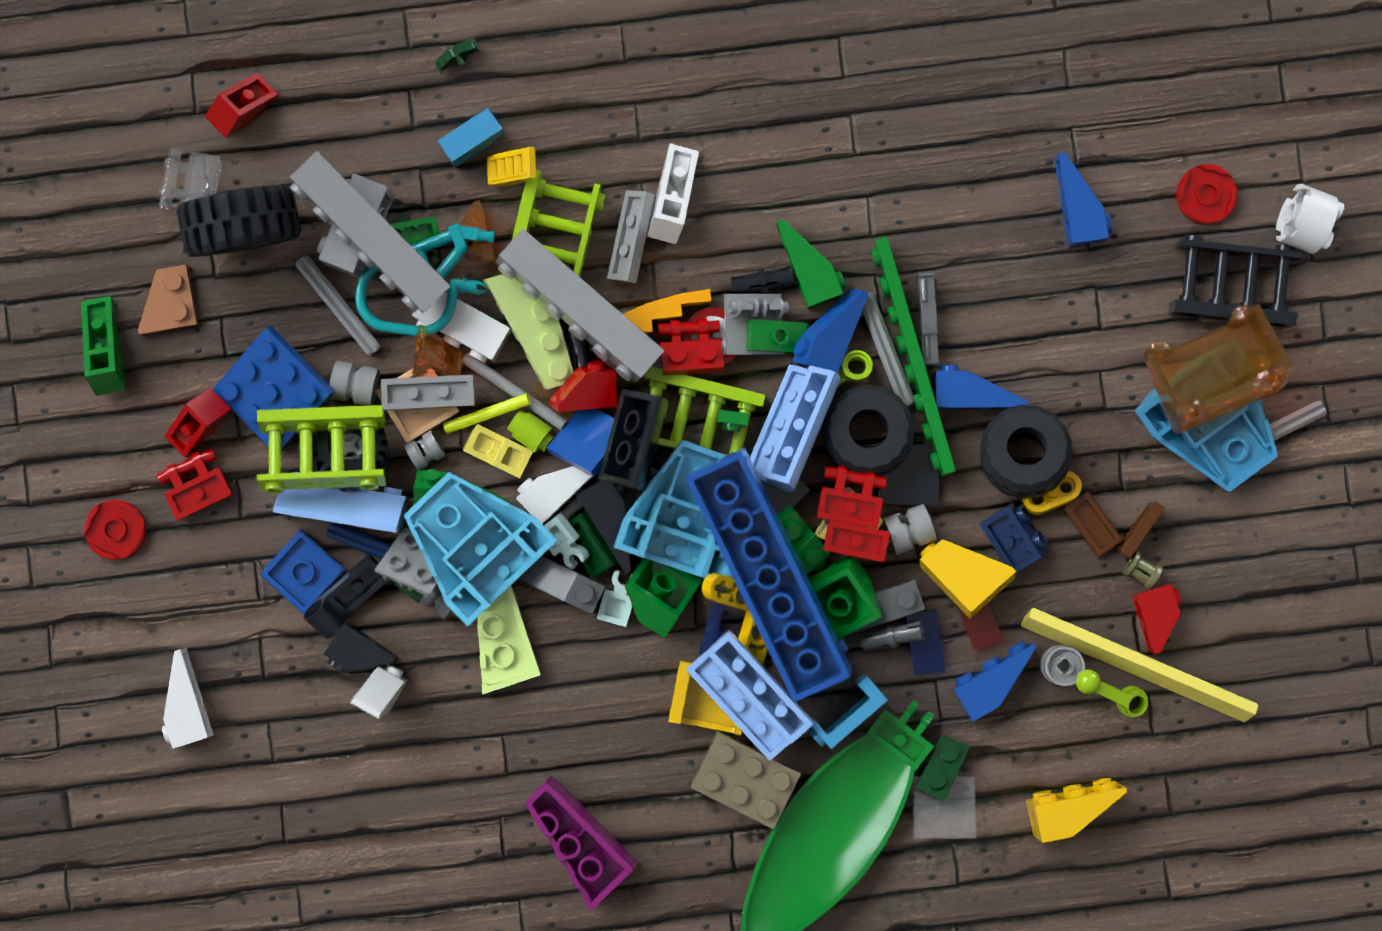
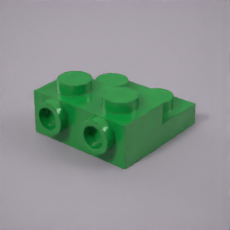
(804, 541)

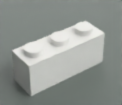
(468, 327)

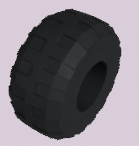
(875, 402)
(1033, 424)

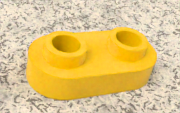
(1056, 498)

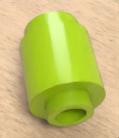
(531, 431)

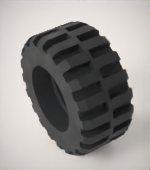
(238, 220)

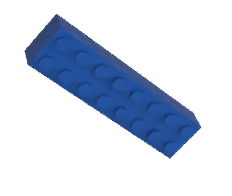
(769, 574)

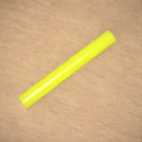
(487, 413)

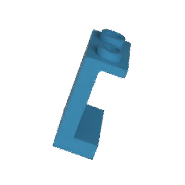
(852, 717)

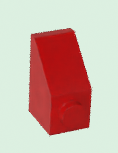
(240, 105)
(587, 389)
(197, 421)
(1157, 614)

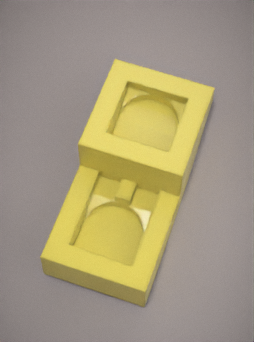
(497, 450)

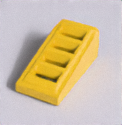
(511, 167)

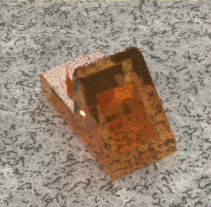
(476, 218)
(436, 354)

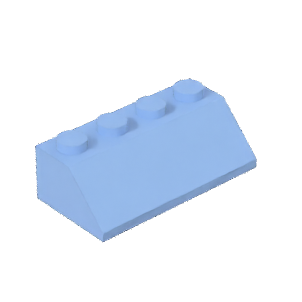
(359, 508)

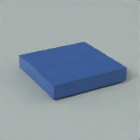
(583, 440)
(302, 571)

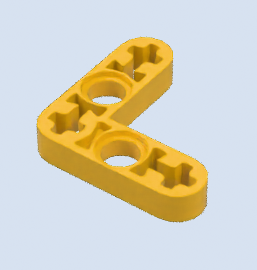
(730, 599)

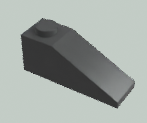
(564, 584)
(897, 602)

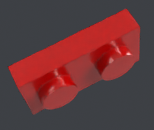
(856, 541)

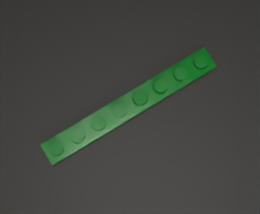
(915, 370)

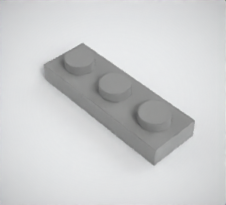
(631, 236)
(428, 392)

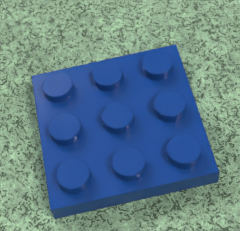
(271, 378)

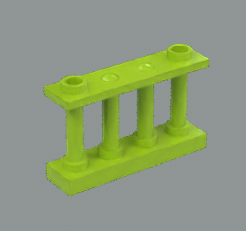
(530, 216)
(718, 394)
(308, 421)

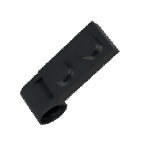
(346, 595)

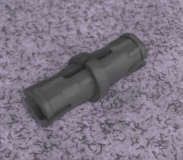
(892, 636)

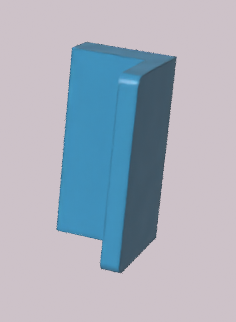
(471, 137)

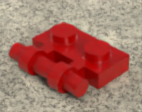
(691, 356)
(199, 492)
(848, 506)

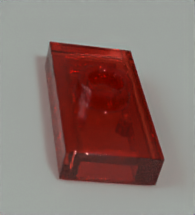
(981, 628)

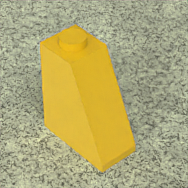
(965, 575)

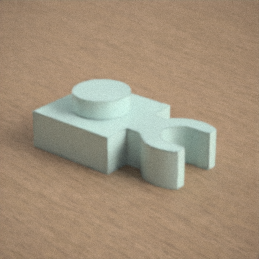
(565, 541)
(615, 604)

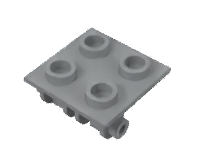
(742, 307)
(407, 566)

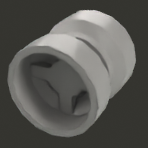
(431, 448)

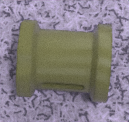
(1149, 578)

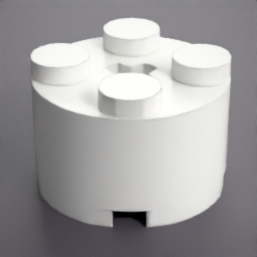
(1308, 219)

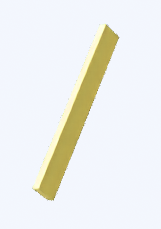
(1139, 665)

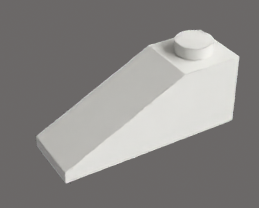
(673, 194)
(551, 491)
(380, 690)
(184, 709)

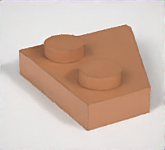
(169, 302)

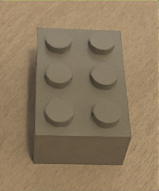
(745, 779)

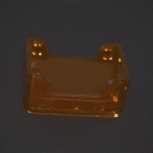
(1218, 370)

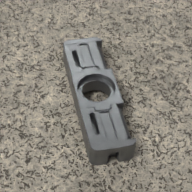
(927, 318)

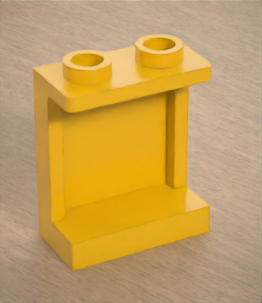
(695, 707)

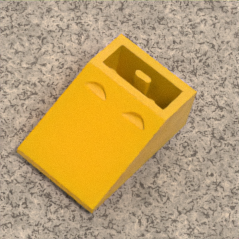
(1068, 812)

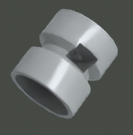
(354, 383)
(910, 529)
(1061, 665)

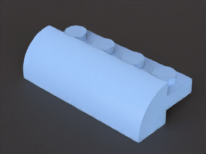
(793, 425)
(750, 695)

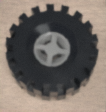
(352, 445)

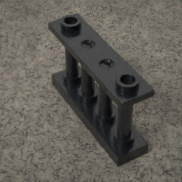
(1217, 306)

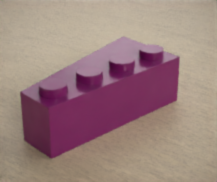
(580, 842)

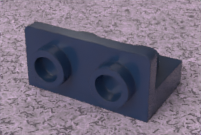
(1015, 536)

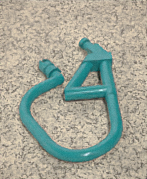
(455, 234)

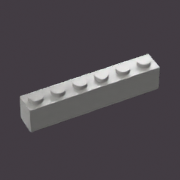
(369, 232)
(579, 306)

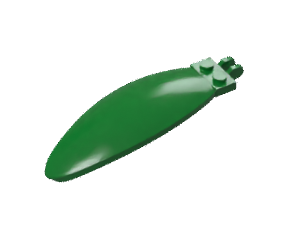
(835, 826)

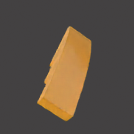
(666, 309)

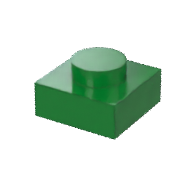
(732, 420)

